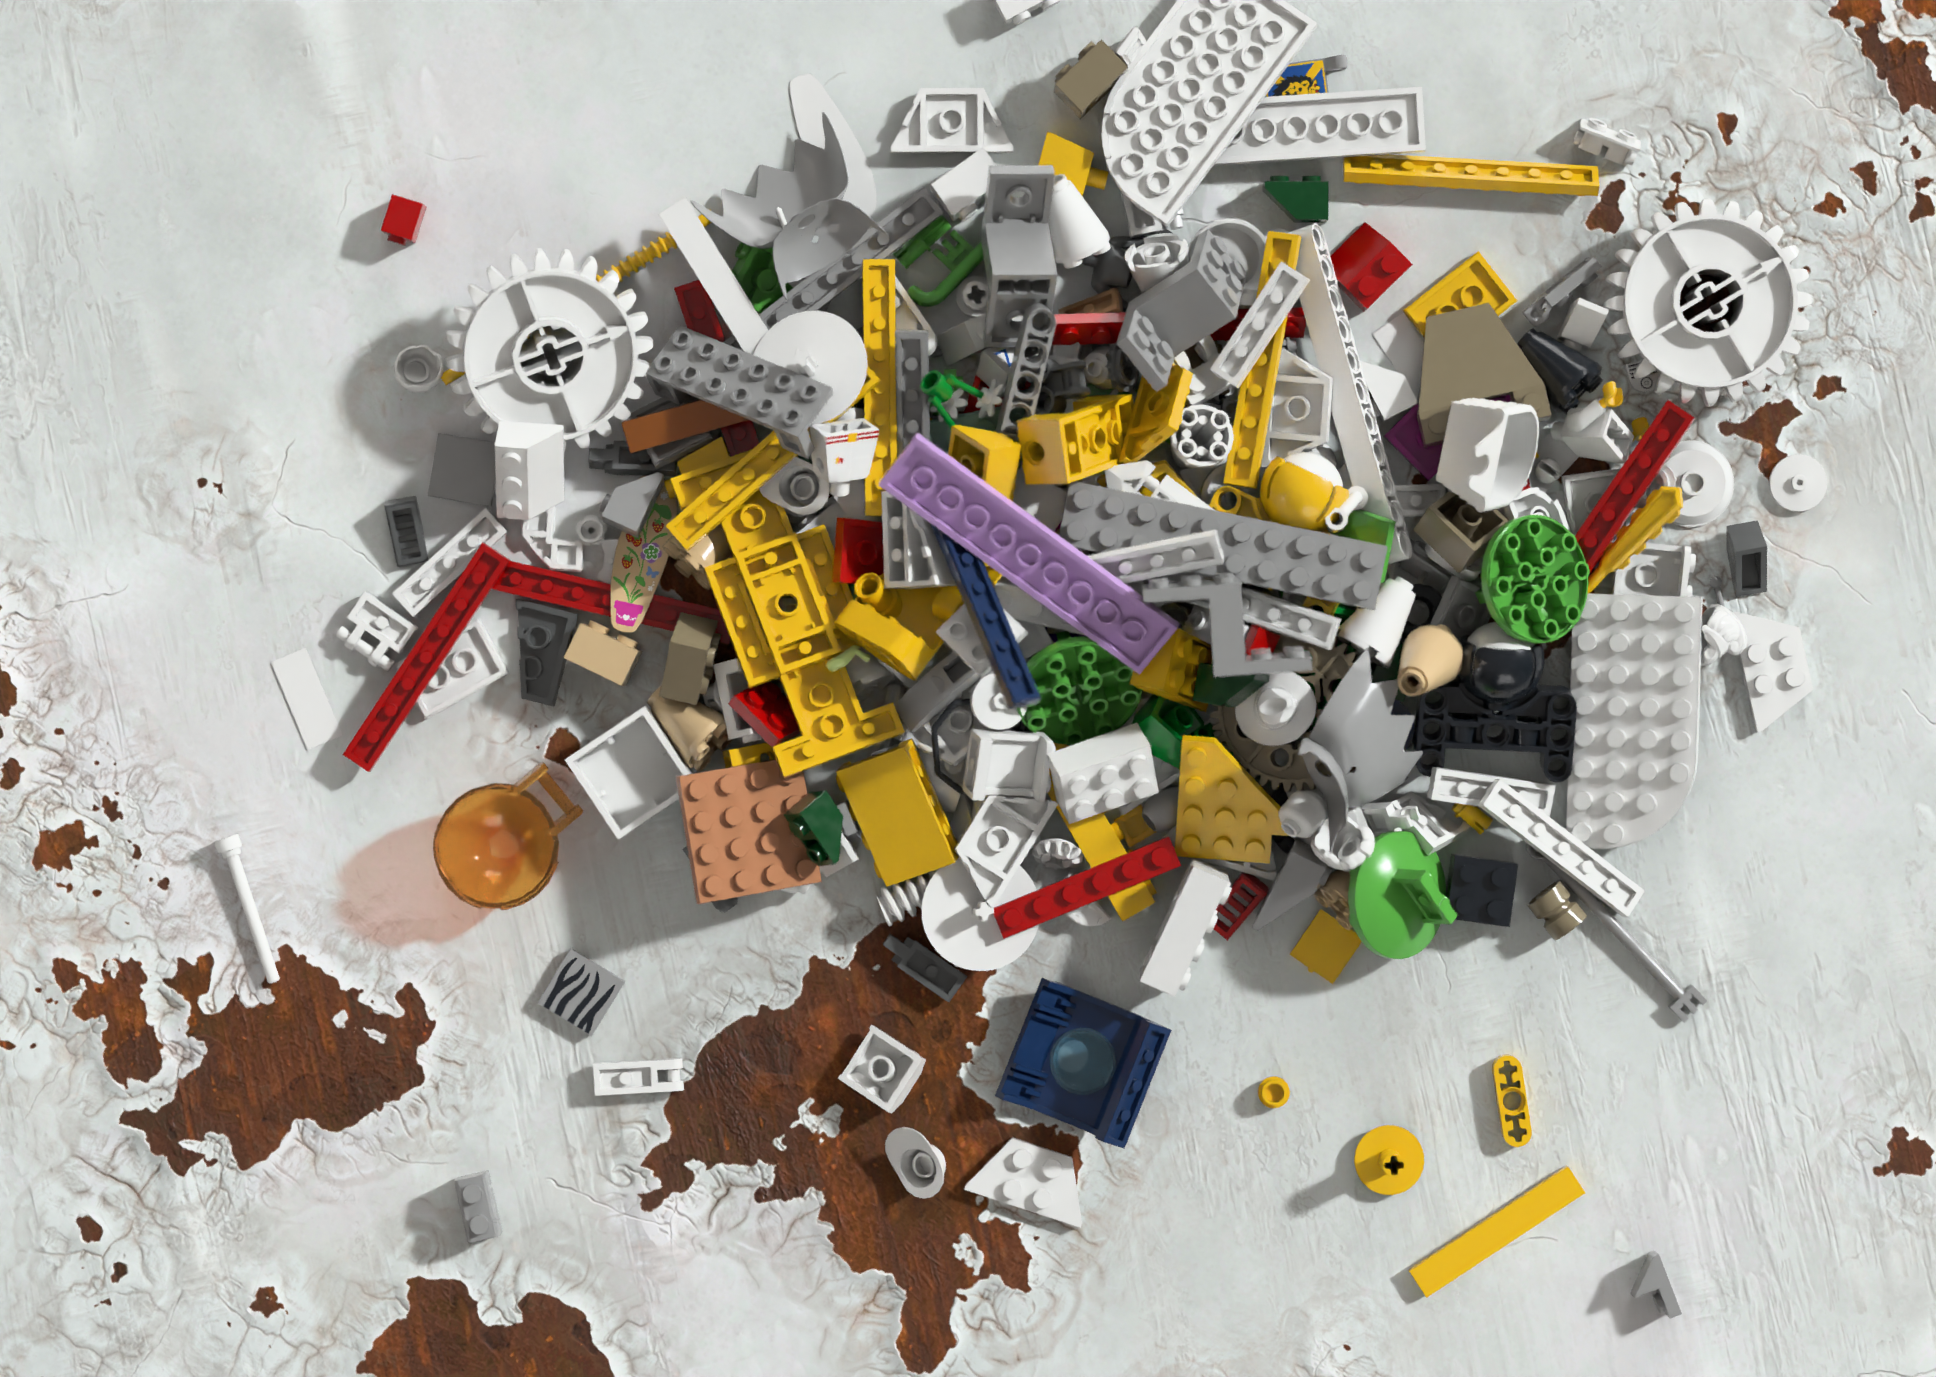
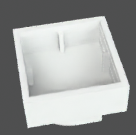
(630, 772)

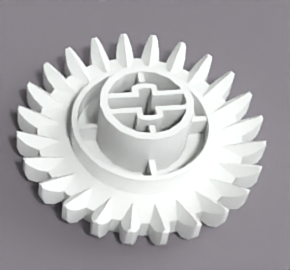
(1760, 292)
(592, 334)

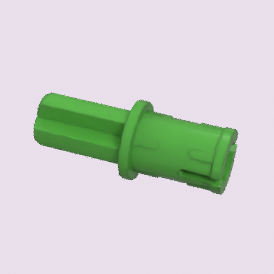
(922, 242)

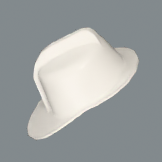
(797, 488)
(916, 1162)

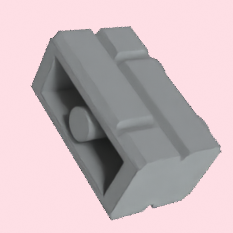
(478, 1206)

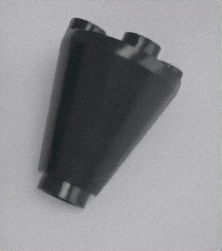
(1561, 369)

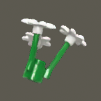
(945, 400)

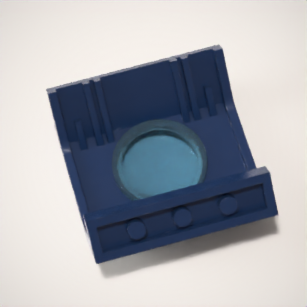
(1083, 1062)

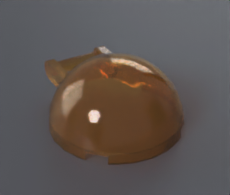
(501, 842)

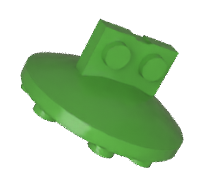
(1534, 579)
(1080, 691)
(1398, 897)

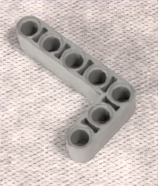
(1026, 367)

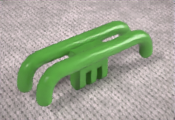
(960, 261)

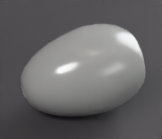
(1161, 809)

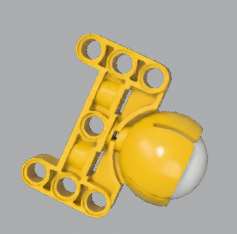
(1295, 494)

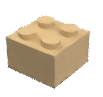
(602, 653)

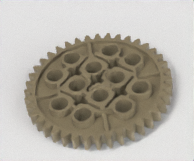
(1260, 758)

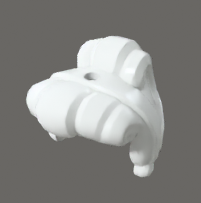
(1721, 634)
(1350, 846)

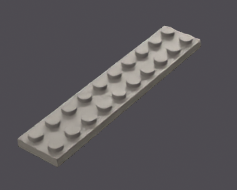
(1252, 548)

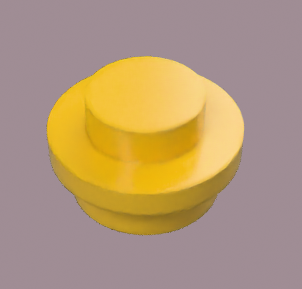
(1273, 1092)

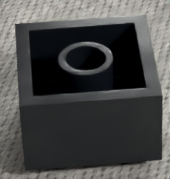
(1481, 889)

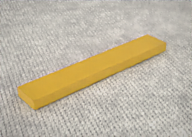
(1496, 1231)

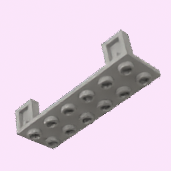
(739, 384)

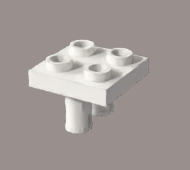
(962, 638)

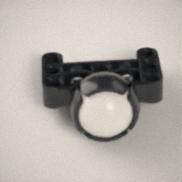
(1502, 690)

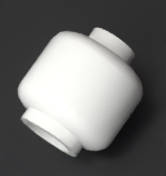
(1302, 814)

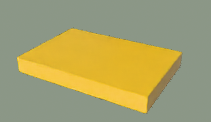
(1465, 287)

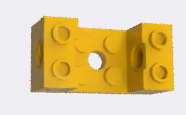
(1074, 443)

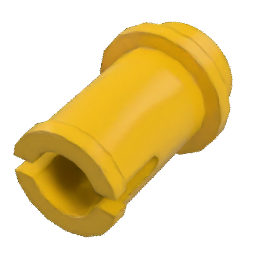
(1473, 816)

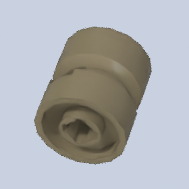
(1556, 909)

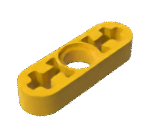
(1507, 1125)

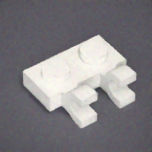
(1204, 382)

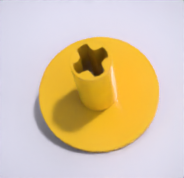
(1378, 1148)

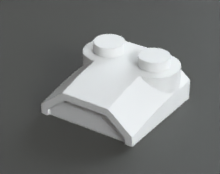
(883, 1070)

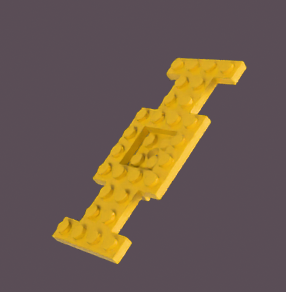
(777, 564)

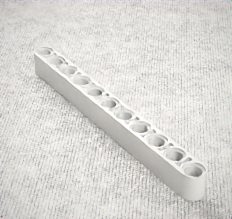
(1350, 396)

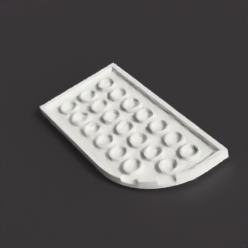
(1193, 94)
(1634, 715)

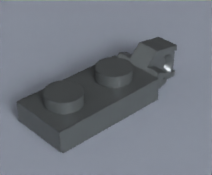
(619, 461)
(925, 966)

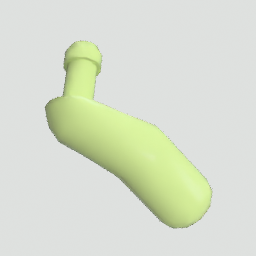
(845, 657)

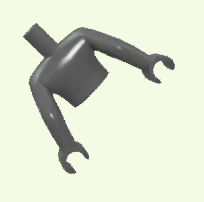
(1111, 267)

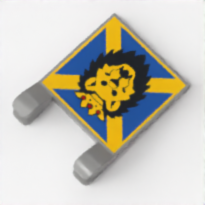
(1307, 76)

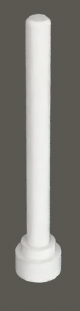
(230, 849)

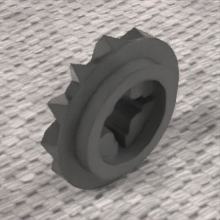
(1120, 378)

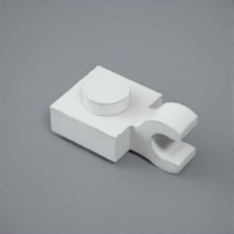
(1384, 818)

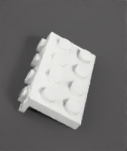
(1657, 571)

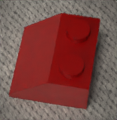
(1367, 266)

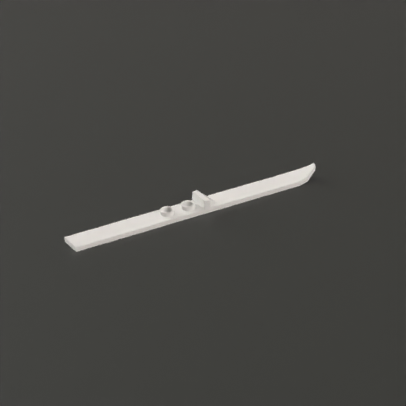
(733, 305)

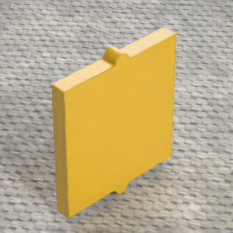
(1326, 946)

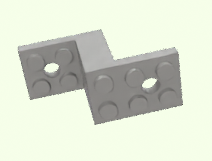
(1017, 249)
(1182, 309)
(1227, 625)

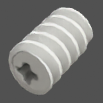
(903, 898)

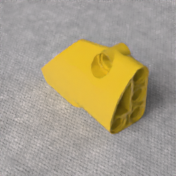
(900, 623)

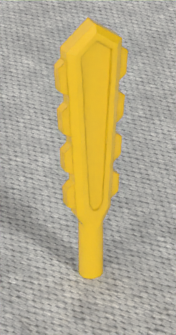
(1646, 523)

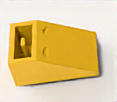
(1175, 669)

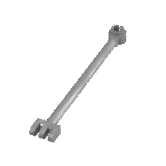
(1681, 996)

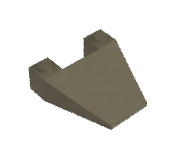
(1472, 357)

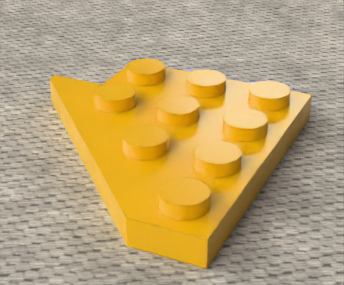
(1222, 806)

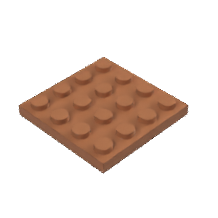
(740, 831)

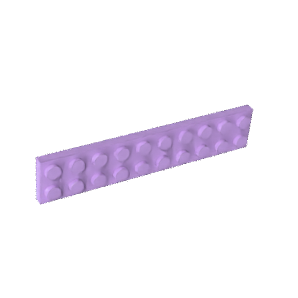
(1028, 553)

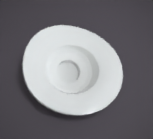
(1278, 710)

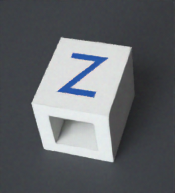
(996, 364)

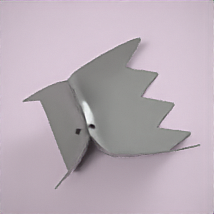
(810, 205)
(1358, 733)

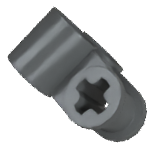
(1061, 383)

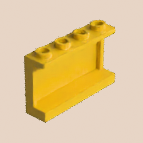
(898, 813)

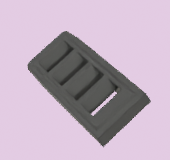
(399, 504)

